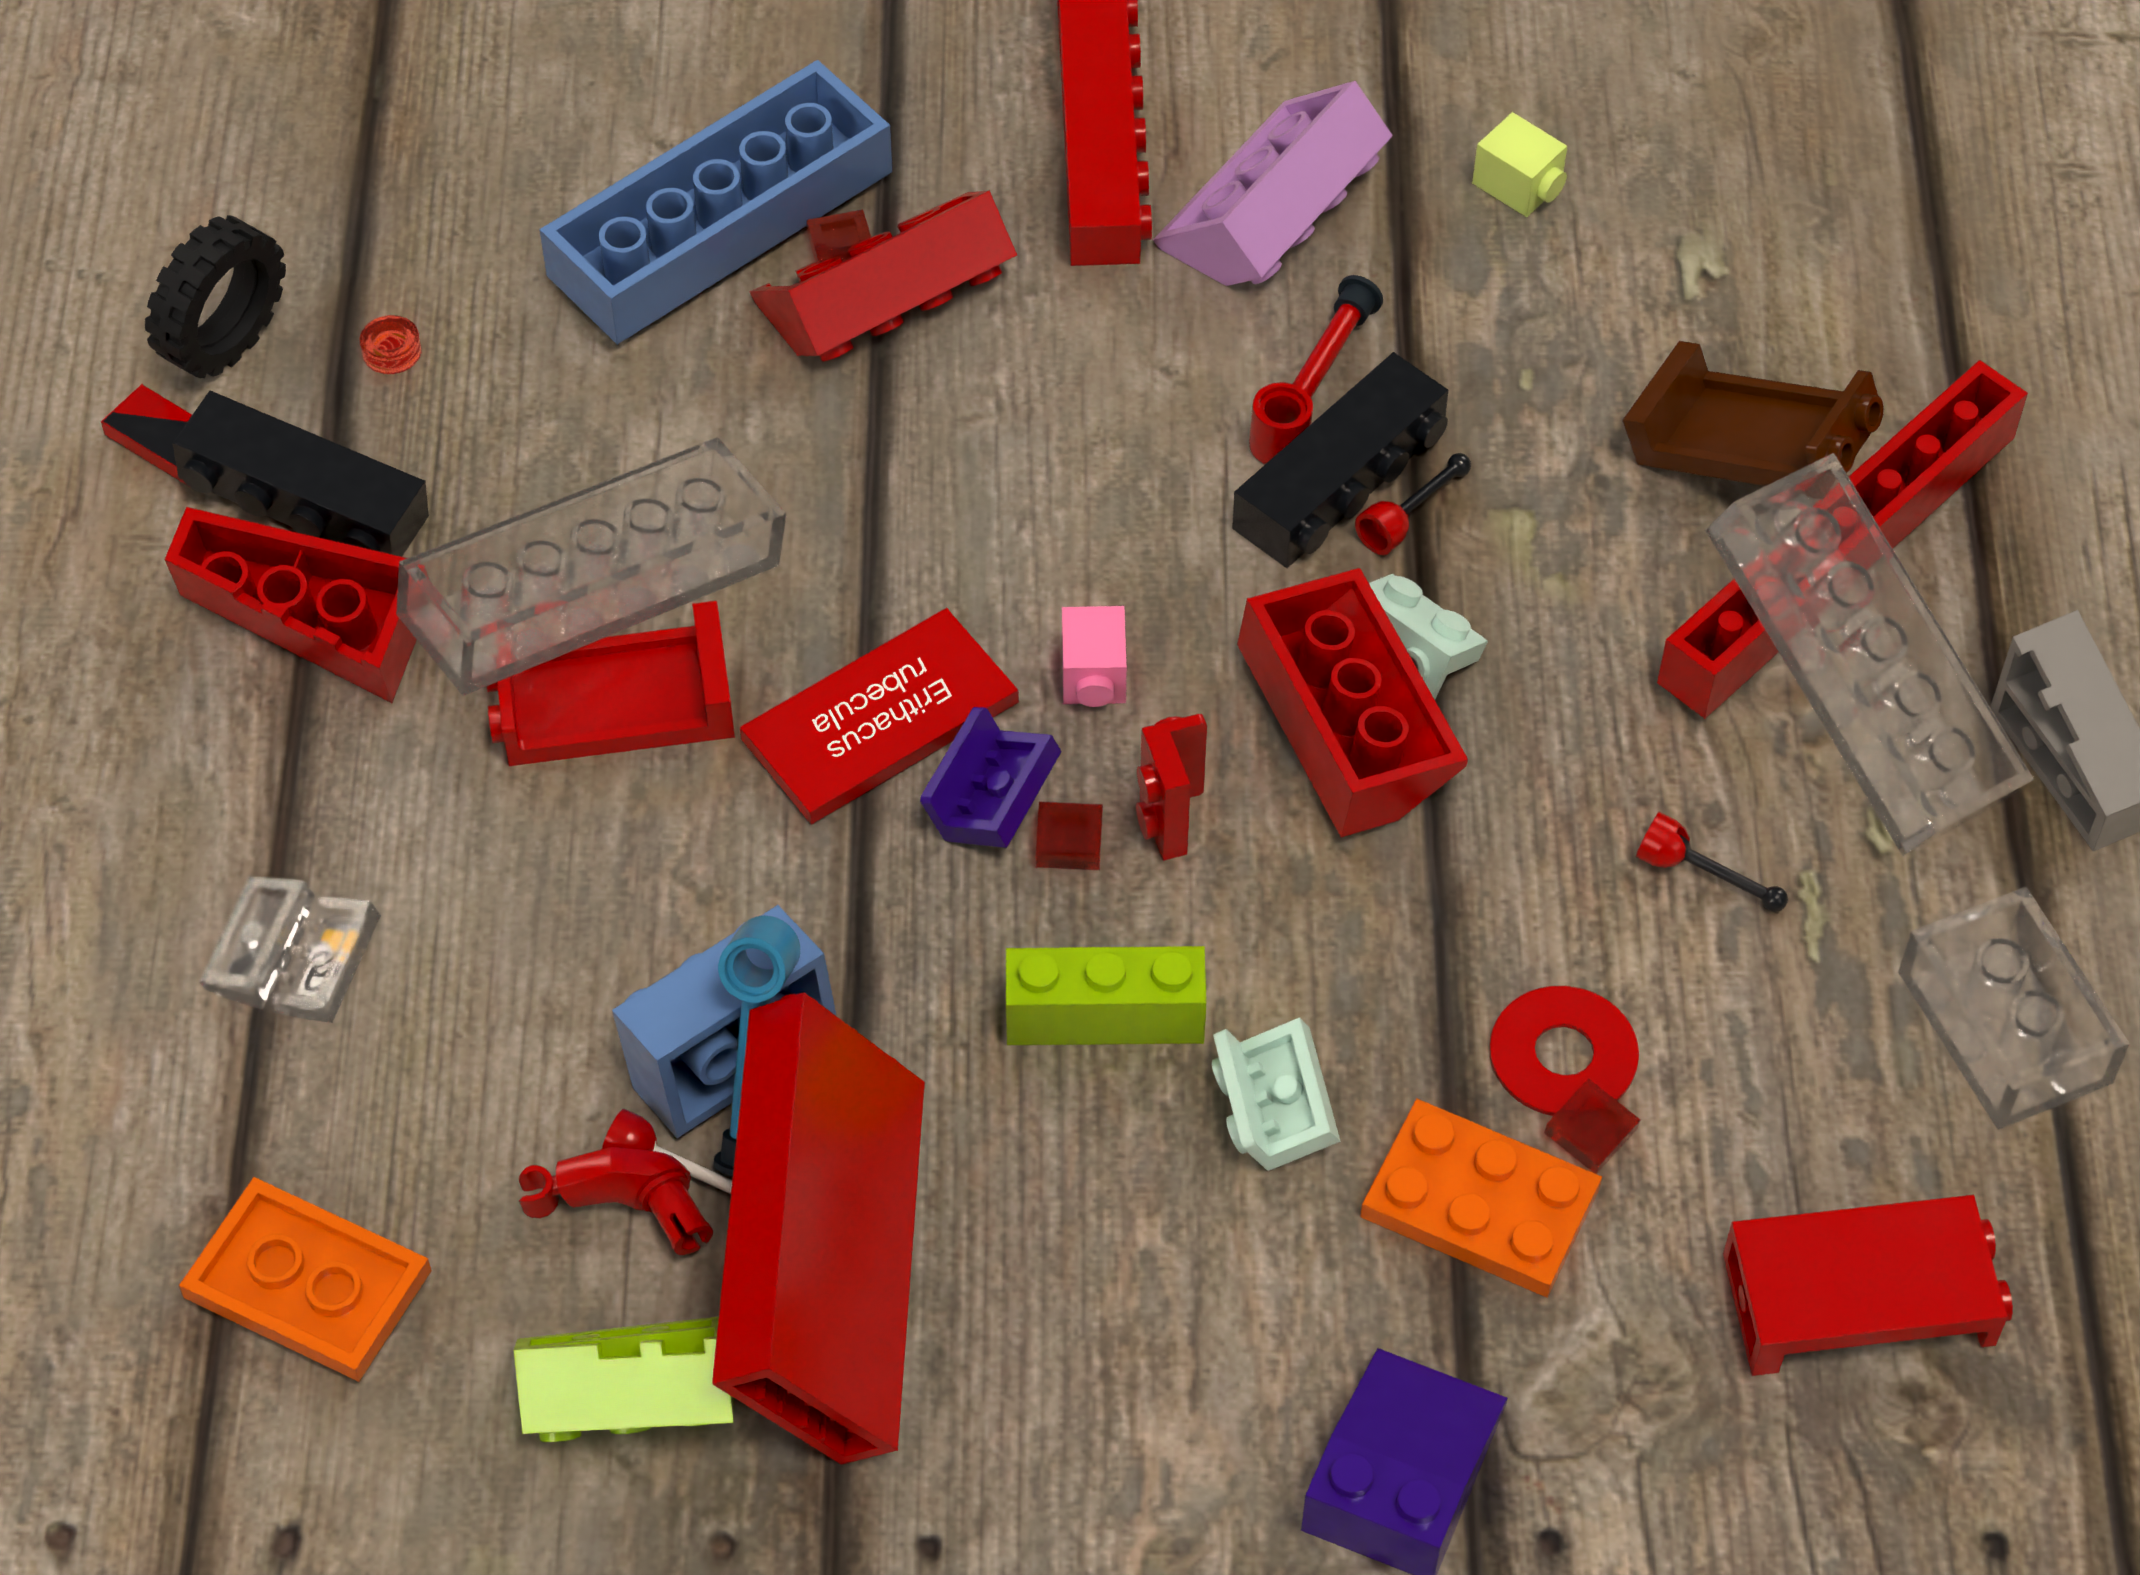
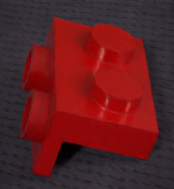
(1167, 779)

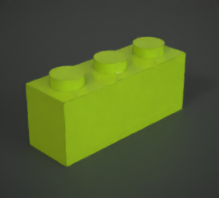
(1105, 995)

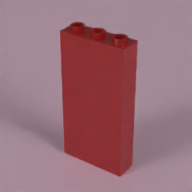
(820, 1231)

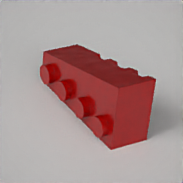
(299, 593)

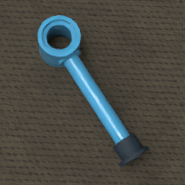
(755, 989)

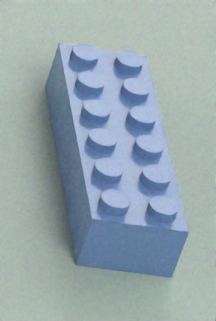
(716, 201)

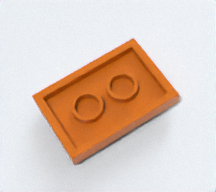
(1481, 1197)
(306, 1278)

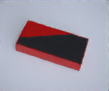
(148, 427)

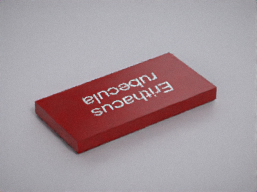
(877, 715)

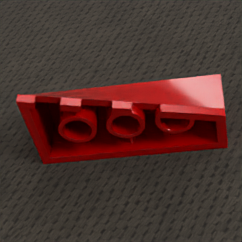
(889, 276)

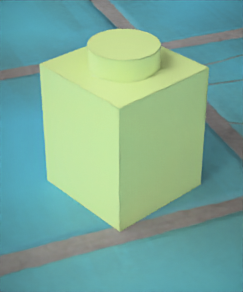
(1520, 165)

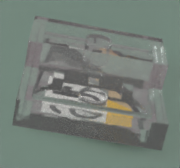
(290, 949)

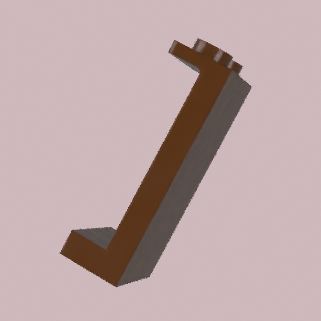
(1745, 424)

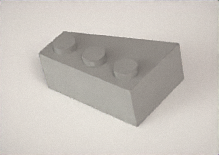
(2073, 727)

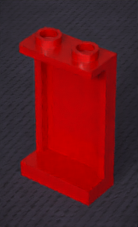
(619, 695)
(1864, 1278)

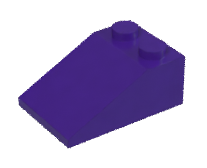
(1401, 1464)

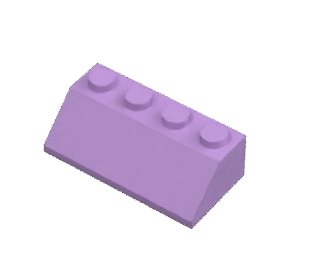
(1277, 186)

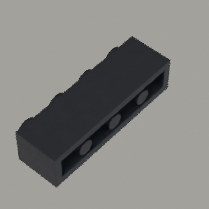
(1340, 460)
(298, 477)

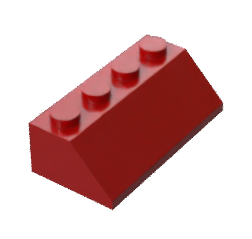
(1349, 699)

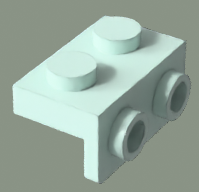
(1433, 637)
(1275, 1094)

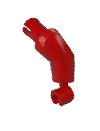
(625, 1176)

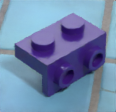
(987, 781)

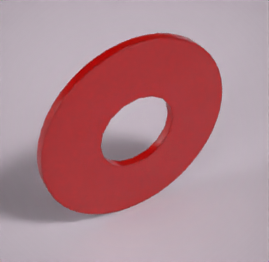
(1556, 1007)

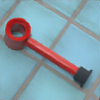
(1286, 409)

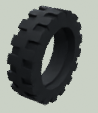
(190, 281)

